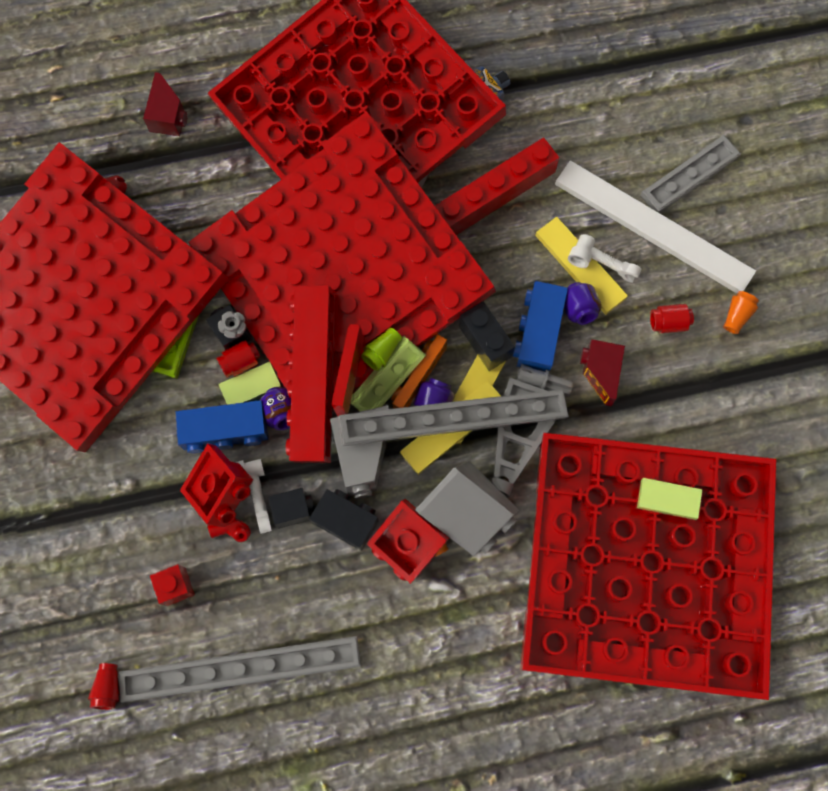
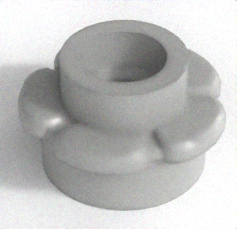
(234, 331)

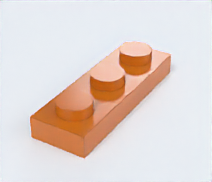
(434, 350)

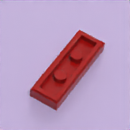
(348, 370)

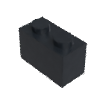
(486, 336)
(344, 519)

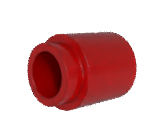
(671, 318)
(238, 359)

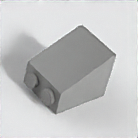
(360, 463)
(469, 509)

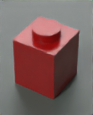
(172, 585)

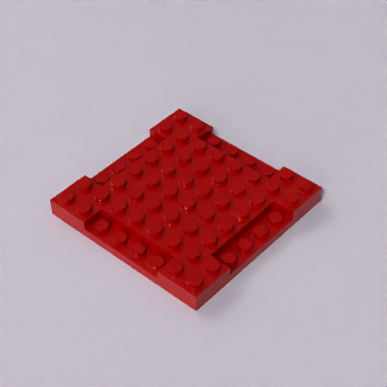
(351, 62)
(352, 225)
(89, 296)
(647, 590)

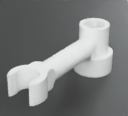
(583, 252)
(255, 470)

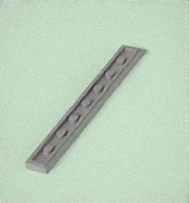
(451, 417)
(239, 669)

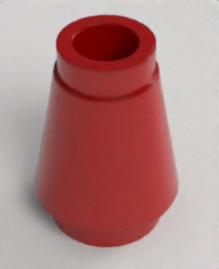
(105, 688)

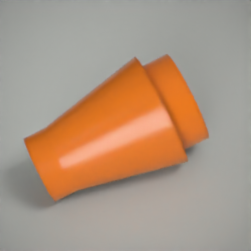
(740, 311)

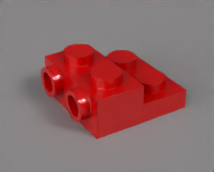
(216, 487)
(407, 542)

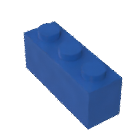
(540, 326)
(221, 426)

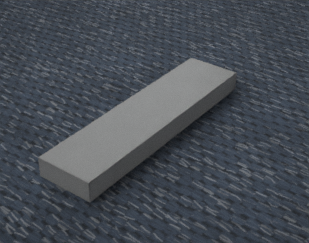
(690, 174)

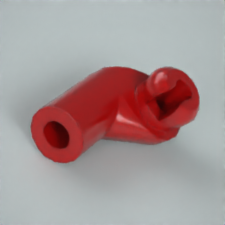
(237, 529)

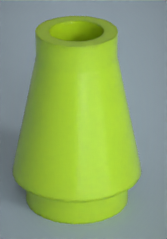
(381, 349)

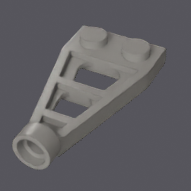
(505, 434)

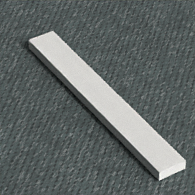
(655, 227)

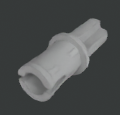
(544, 380)

